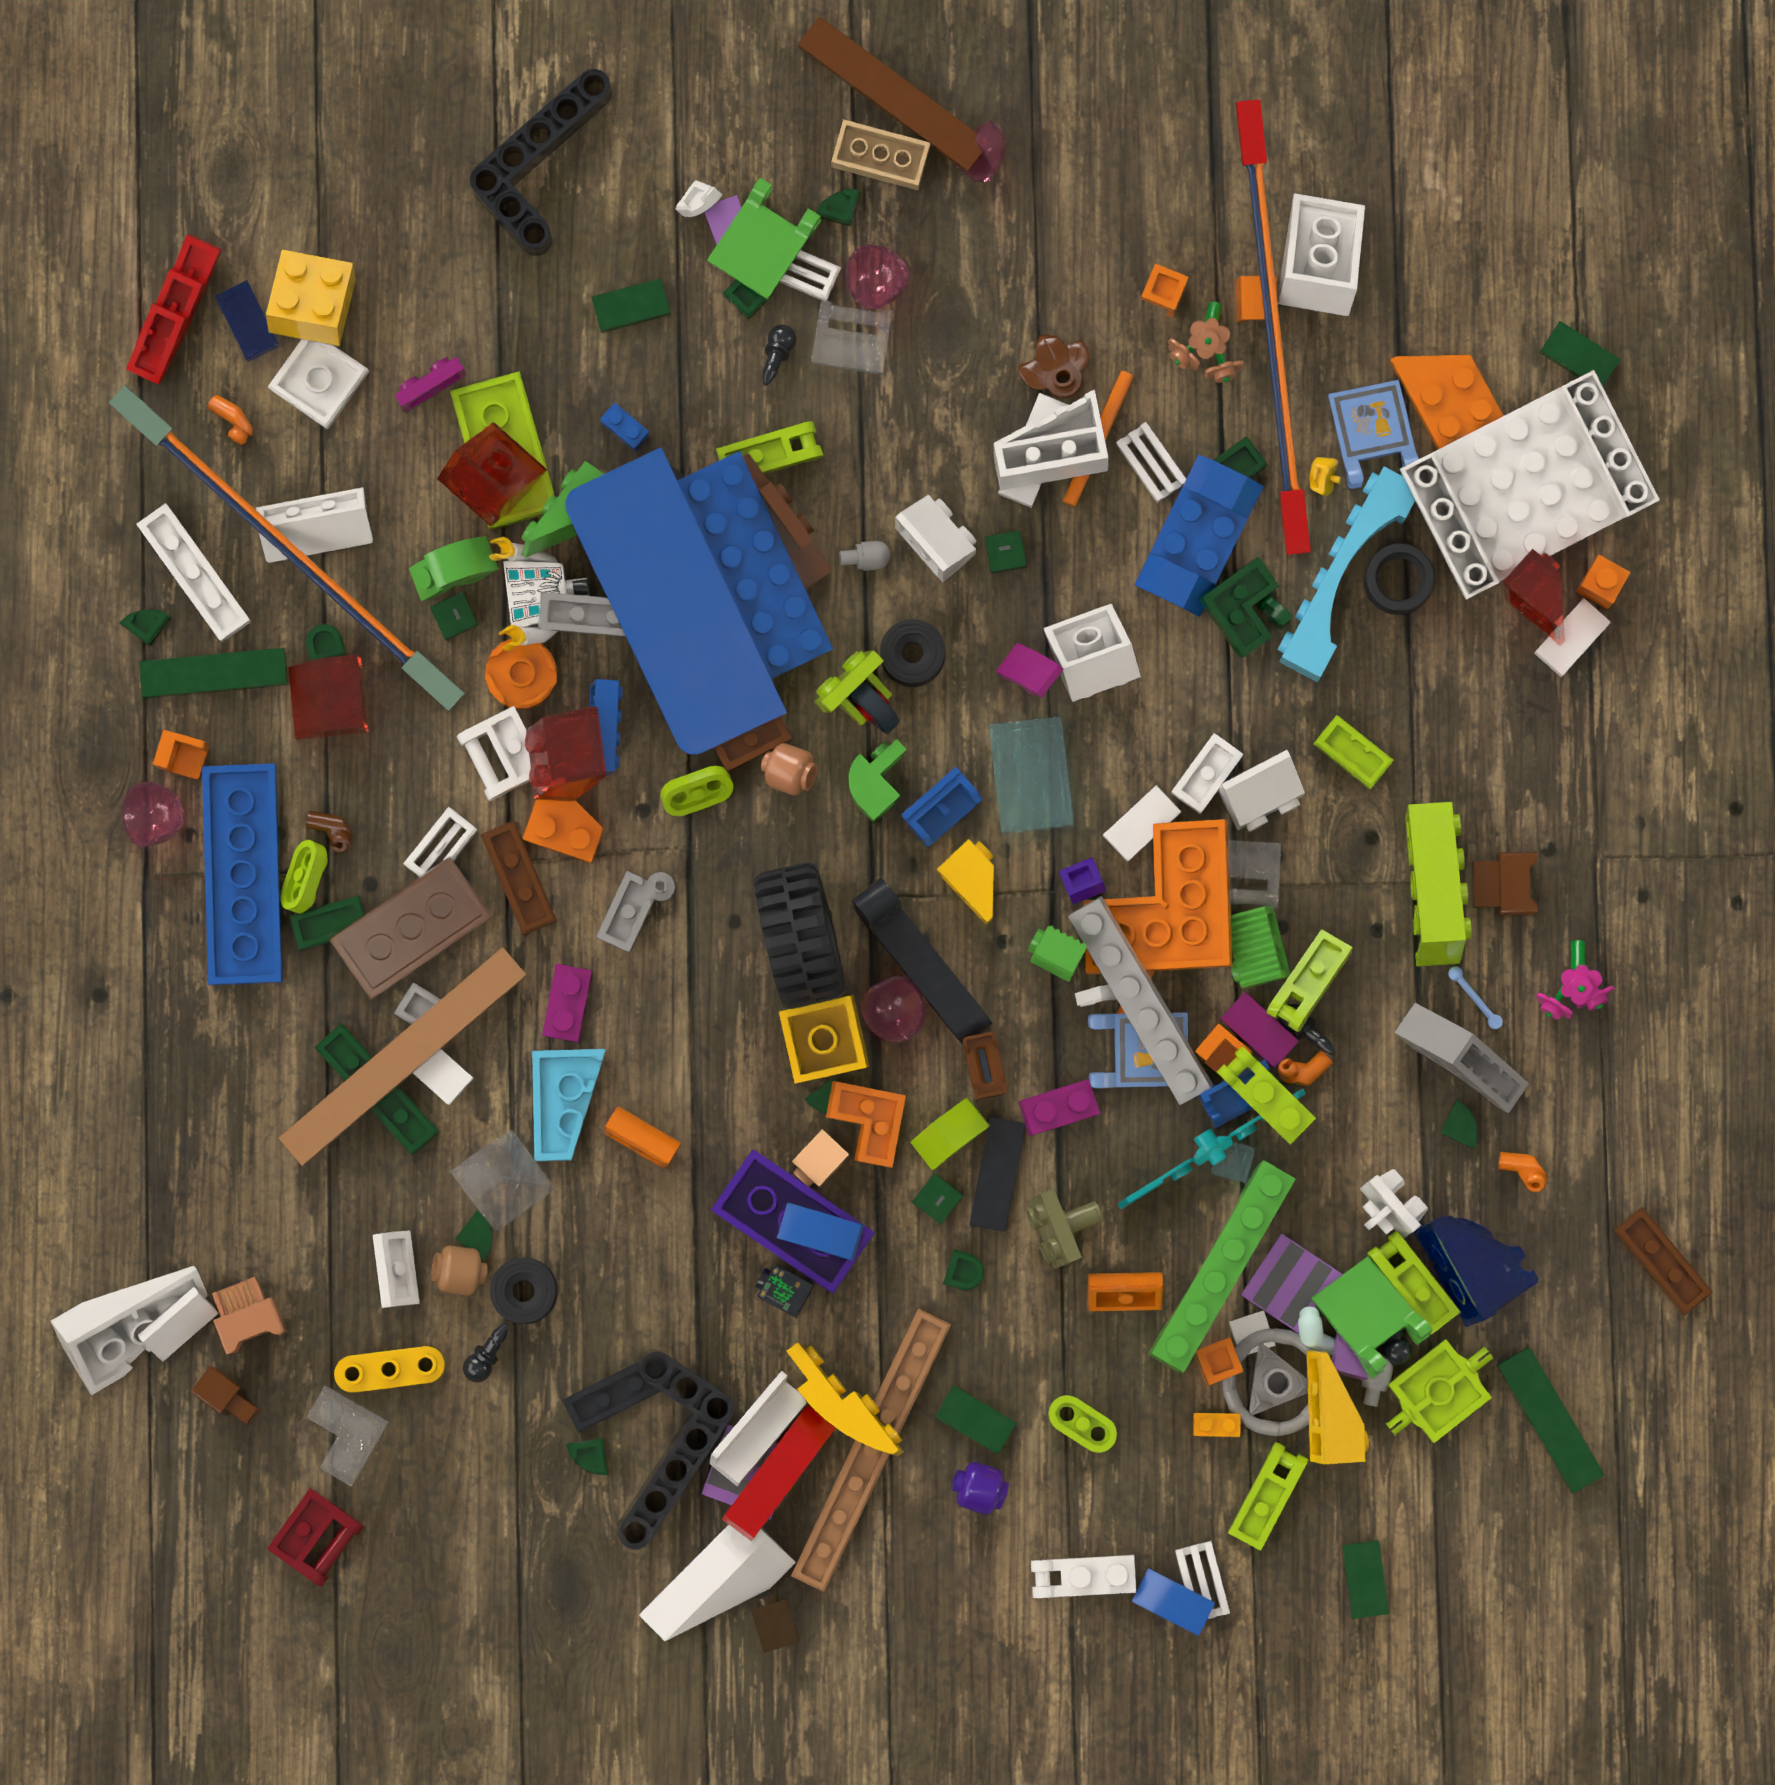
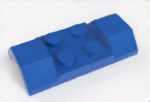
(1199, 534)

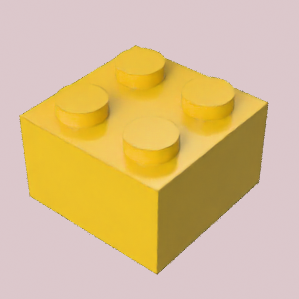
(310, 297)
(824, 1039)

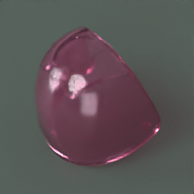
(992, 143)
(875, 276)
(151, 814)
(894, 1009)

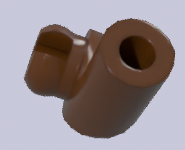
(334, 827)

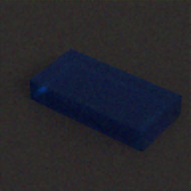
(247, 321)

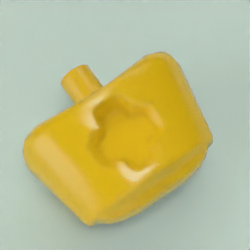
(1323, 475)

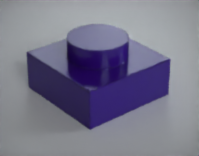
(1082, 880)

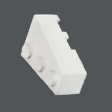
(1054, 448)

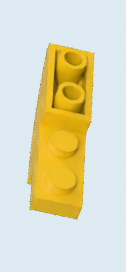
(851, 1414)

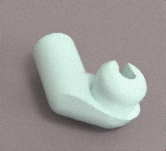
(1311, 1331)

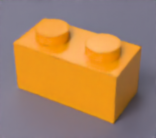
(1216, 1424)

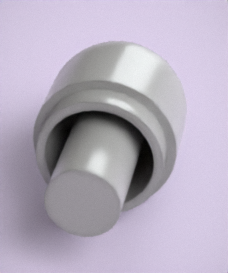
(867, 555)
(1376, 1385)

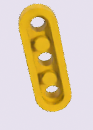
(407, 1369)

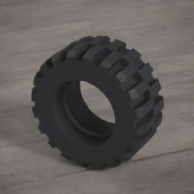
(799, 935)

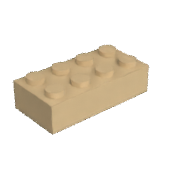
(880, 155)

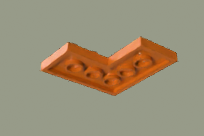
(1191, 909)

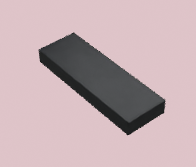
(997, 1174)
(612, 1395)

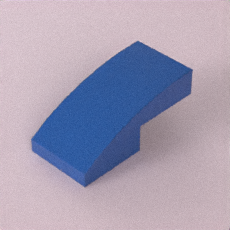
(820, 1231)
(1173, 1602)

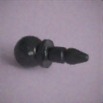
(780, 341)
(1311, 1033)
(1397, 1349)
(478, 1366)

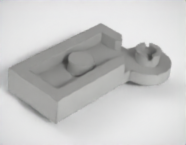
(632, 907)

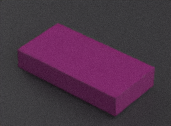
(1259, 1030)

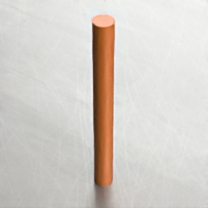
(1107, 419)

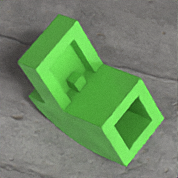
(453, 566)
(868, 787)

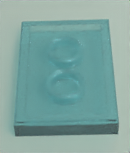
(1031, 775)

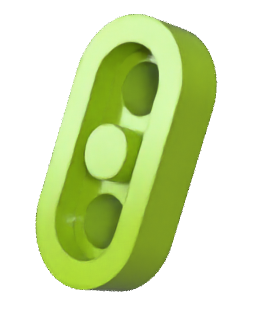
(696, 791)
(303, 876)
(1082, 1423)

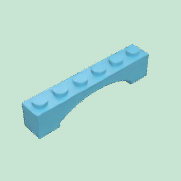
(1311, 644)

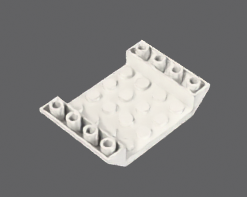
(1529, 483)

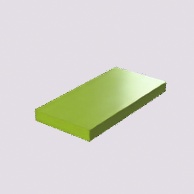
(506, 404)

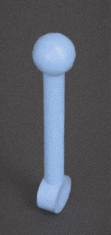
(1493, 1021)

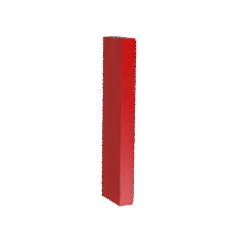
(779, 1473)

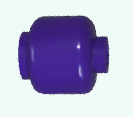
(980, 1488)

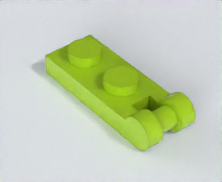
(774, 450)
(1310, 979)
(1267, 1096)
(1414, 1282)
(1267, 1497)

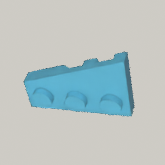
(561, 1099)

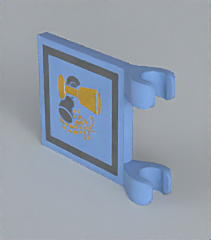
(1371, 425)
(1132, 1060)

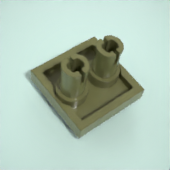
(1058, 1226)

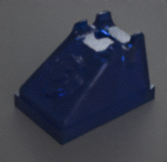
(1474, 1266)

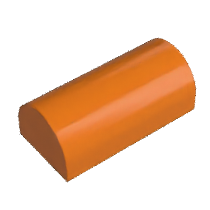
(642, 1138)
(1125, 1291)

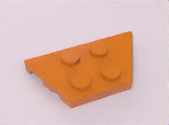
(1447, 395)

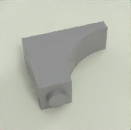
(1462, 1055)

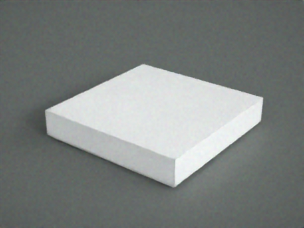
(318, 380)

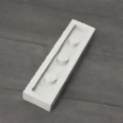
(193, 572)

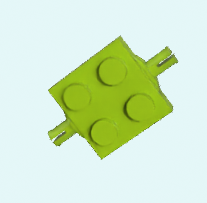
(1439, 1391)

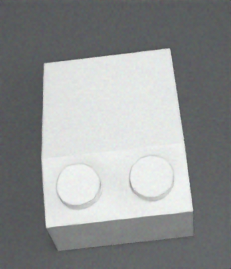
(1321, 255)

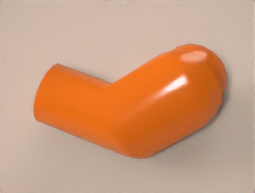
(233, 414)
(1304, 1073)
(1527, 1168)

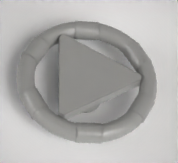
(1272, 1383)

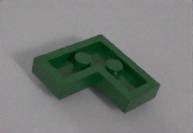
(1232, 605)

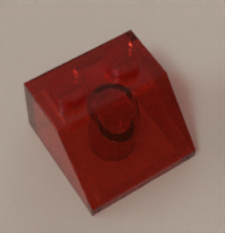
(491, 473)
(1537, 593)
(328, 697)
(565, 755)

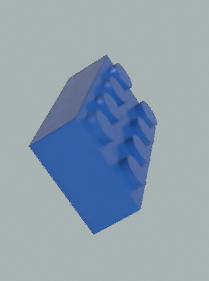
(605, 696)

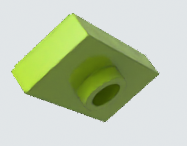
(1353, 752)

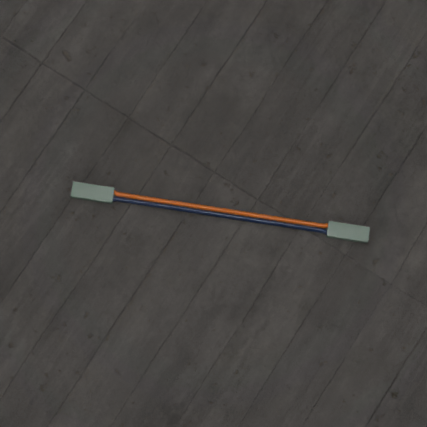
(156, 429)

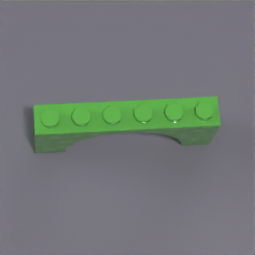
(1222, 1267)

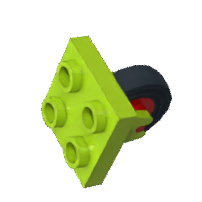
(869, 703)

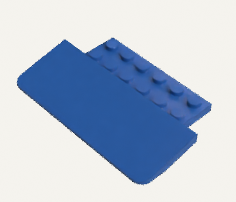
(699, 591)

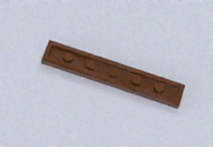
(892, 93)

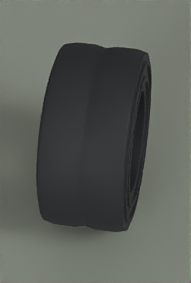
(912, 632)
(503, 1285)

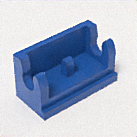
(941, 807)
(1223, 1102)

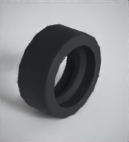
(1401, 551)

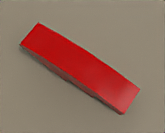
(174, 309)

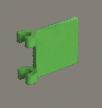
(761, 243)
(1368, 1313)

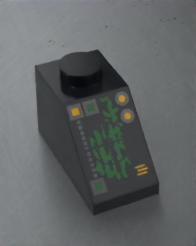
(783, 1290)

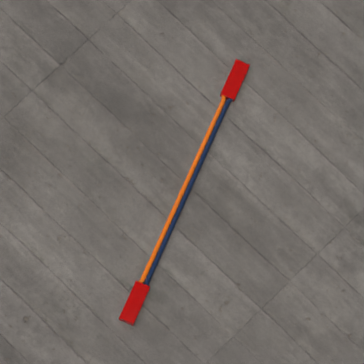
(1254, 153)

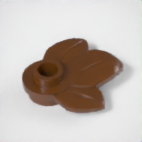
(1053, 362)

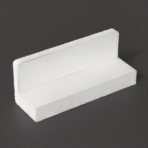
(319, 523)
(758, 1430)

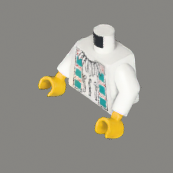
(524, 583)

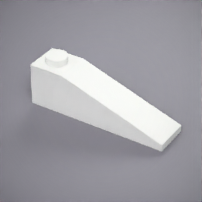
(104, 1331)
(717, 1580)

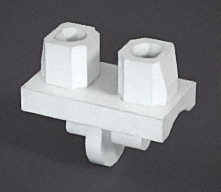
(1387, 1209)

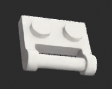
(508, 739)

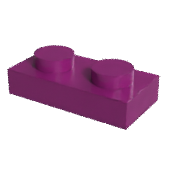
(442, 375)
(567, 1003)
(1059, 1107)

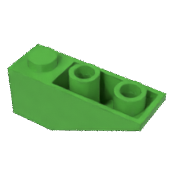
(556, 524)

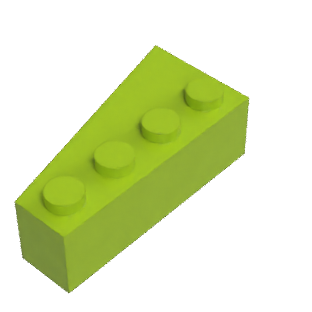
(1436, 883)

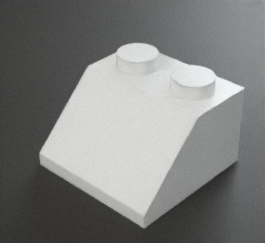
(935, 536)
(1092, 652)
(1262, 791)

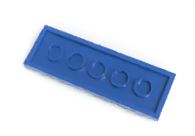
(242, 874)

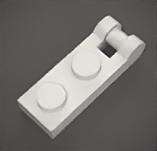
(1085, 1576)

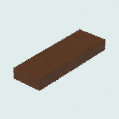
(518, 877)
(1662, 1261)

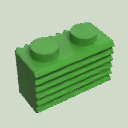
(1257, 948)
(1056, 952)

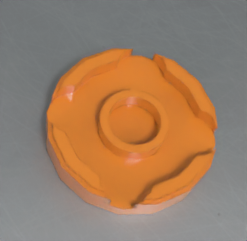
(521, 676)

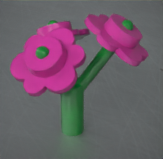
(1577, 983)

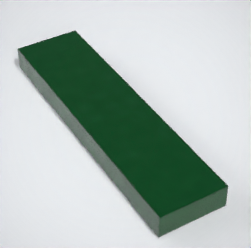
(213, 673)
(396, 1109)
(1550, 1420)

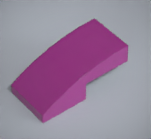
(1029, 670)

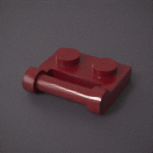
(304, 1531)

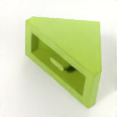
(949, 1133)

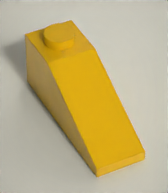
(1334, 1422)

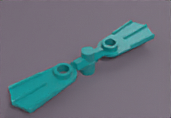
(1210, 1149)

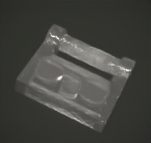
(848, 348)
(1255, 862)

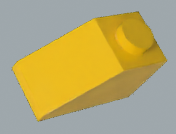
(971, 877)

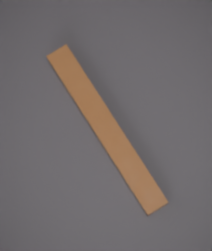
(402, 1056)
(864, 1462)

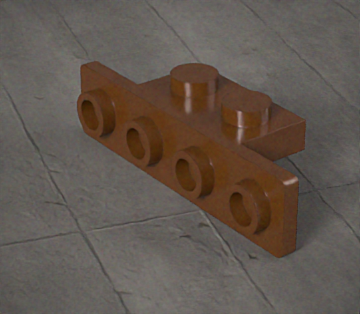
(793, 530)

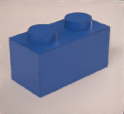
(624, 427)

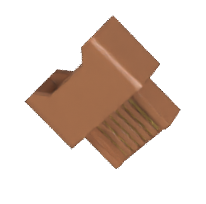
(245, 1314)

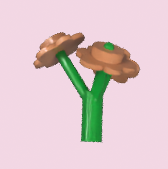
(1208, 339)

